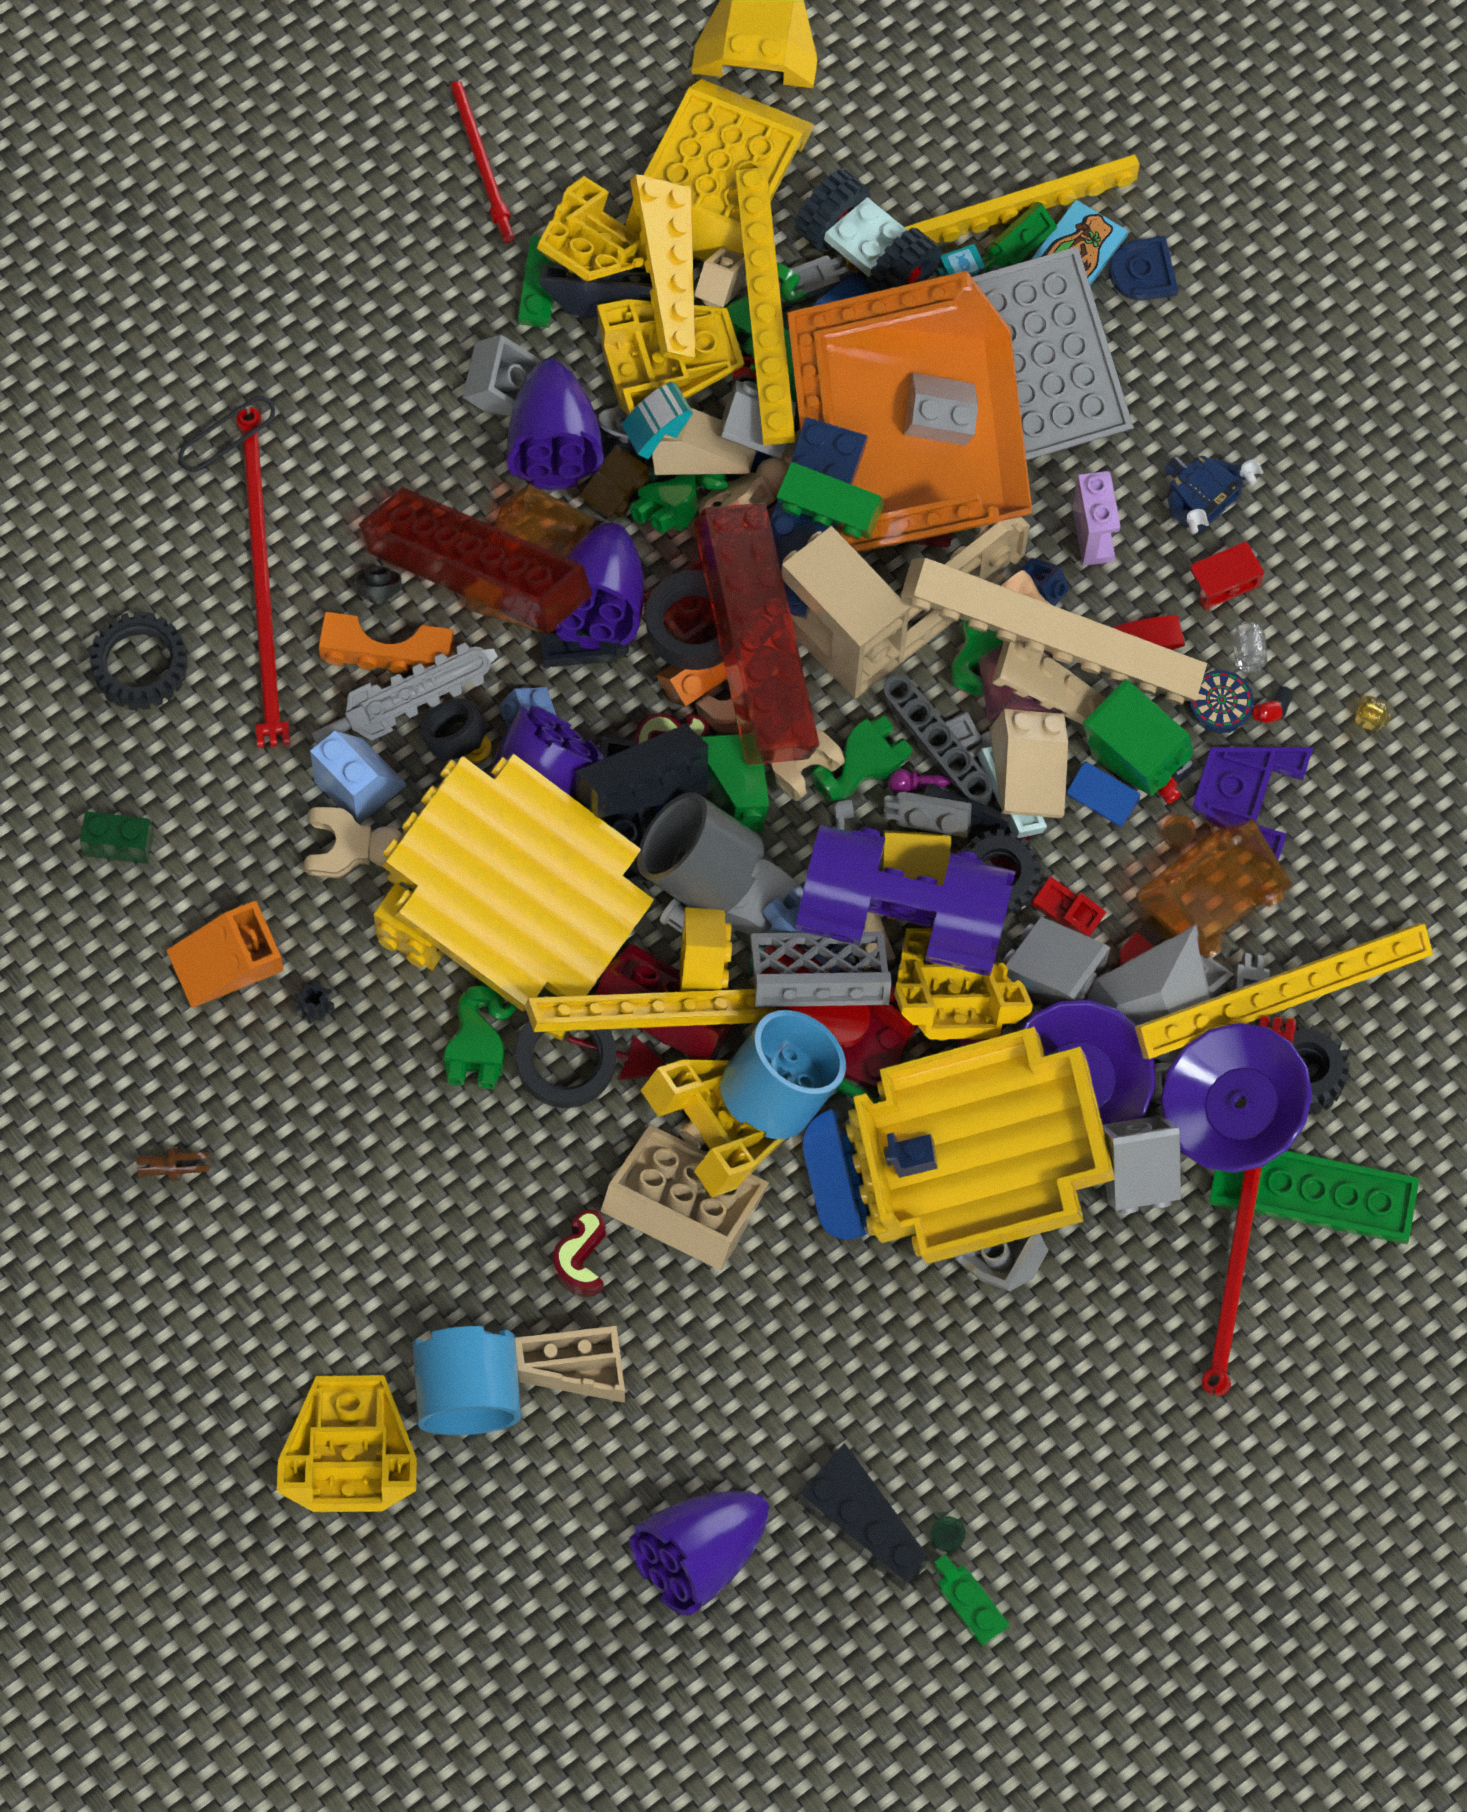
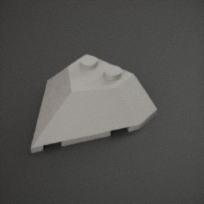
(1156, 982)

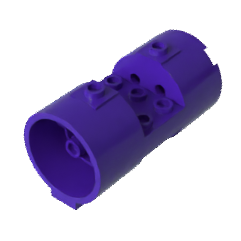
(963, 912)

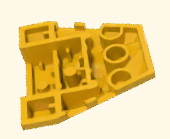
(588, 238)
(954, 1001)

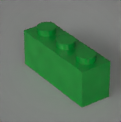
(829, 501)

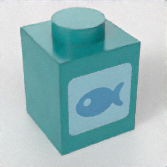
(960, 260)

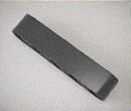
(934, 727)

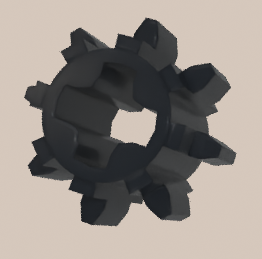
(315, 993)

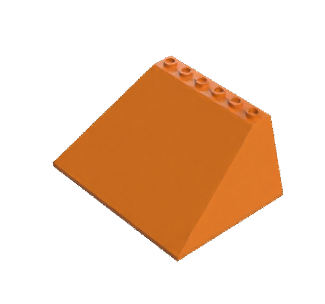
(856, 374)

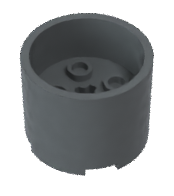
(699, 853)

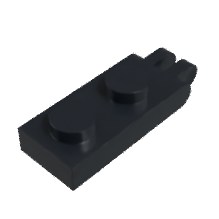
(558, 652)

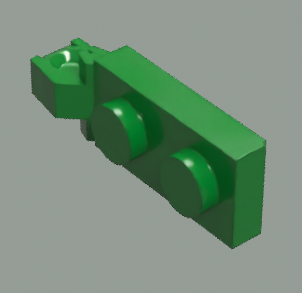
(1020, 238)
(969, 1602)

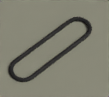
(234, 444)

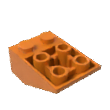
(226, 955)

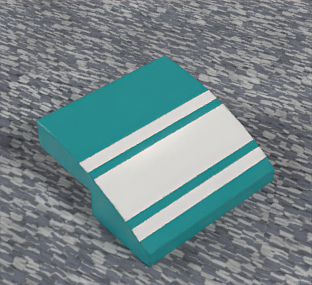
(658, 414)

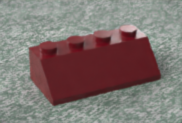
(641, 972)

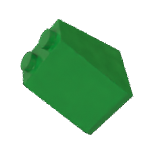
(1137, 739)
(733, 784)

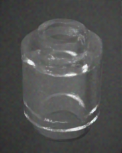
(1250, 647)

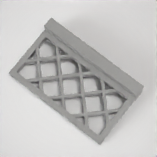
(820, 986)

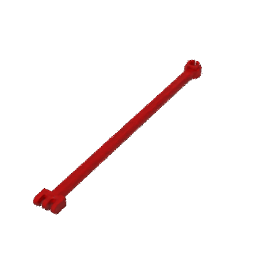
(272, 724)
(1238, 1255)

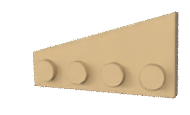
(1045, 680)

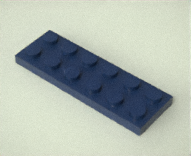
(827, 451)

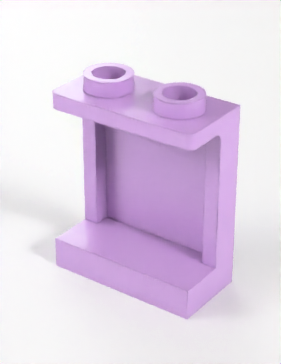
(1095, 517)

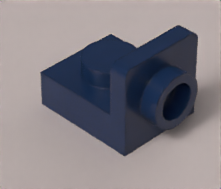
(1048, 579)
(911, 1155)

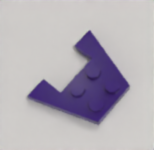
(1237, 782)

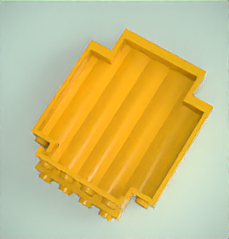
(515, 880)
(1008, 1138)

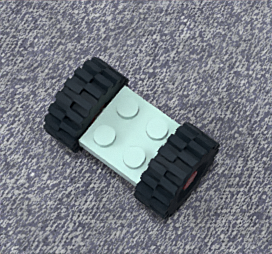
(851, 223)

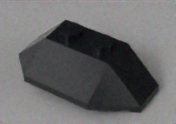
(582, 297)

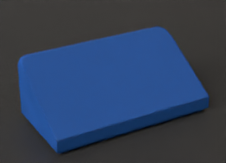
(1103, 794)

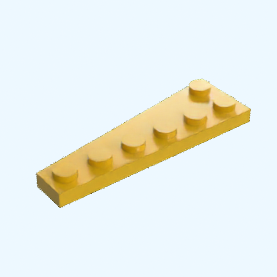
(668, 244)

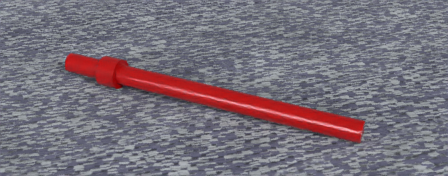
(499, 210)

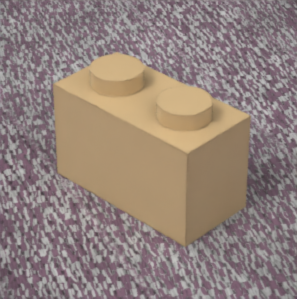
(721, 278)

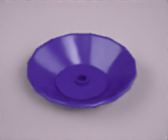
(1112, 1049)
(1219, 1072)

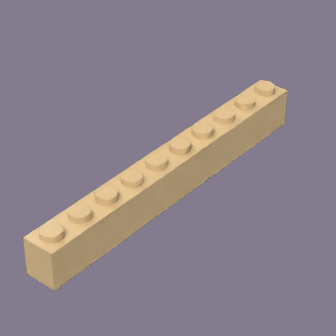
(1053, 630)

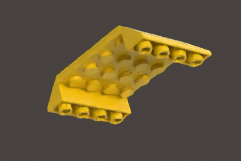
(705, 145)

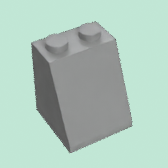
(1056, 962)
(1144, 1163)

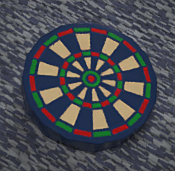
(1222, 702)

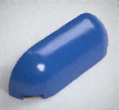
(834, 1178)

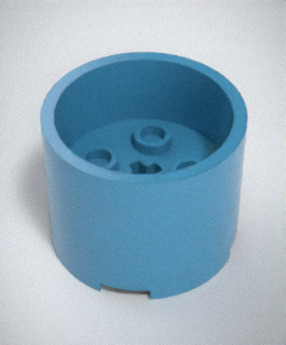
(783, 1074)
(466, 1381)

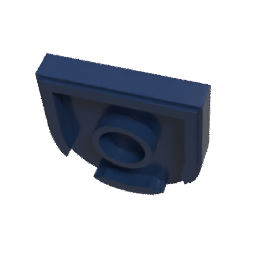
(1144, 270)

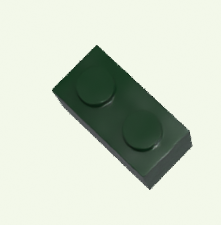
(116, 837)

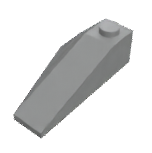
(1008, 1263)

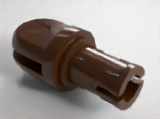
(171, 1164)

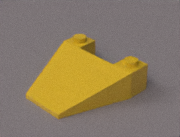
(733, 1146)

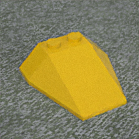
(758, 36)
(635, 357)
(348, 1448)

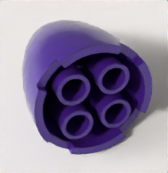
(553, 429)
(616, 588)
(548, 747)
(698, 1546)

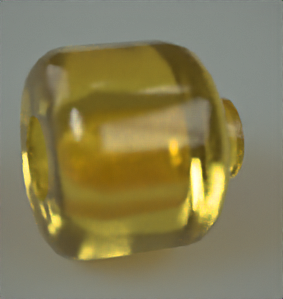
(1372, 713)

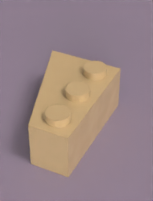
(573, 1362)

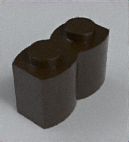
(615, 484)

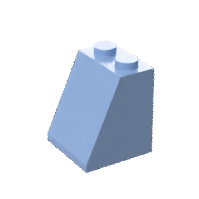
(354, 775)

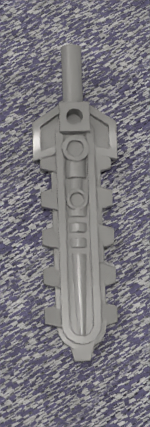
(373, 709)

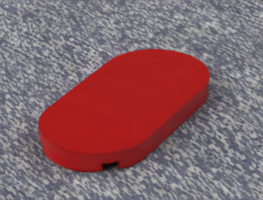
(845, 1022)

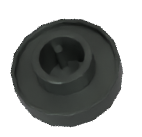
(378, 584)

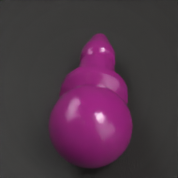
(904, 781)

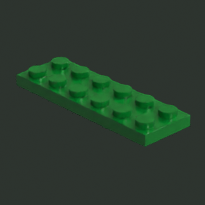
(1327, 1195)

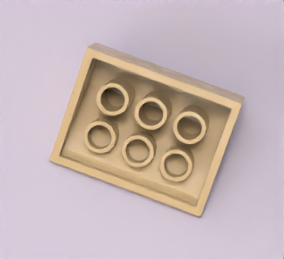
(667, 1200)

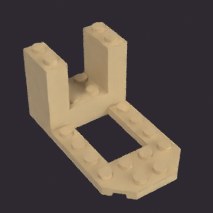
(855, 617)

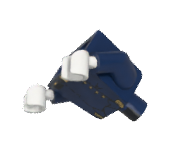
(1206, 488)

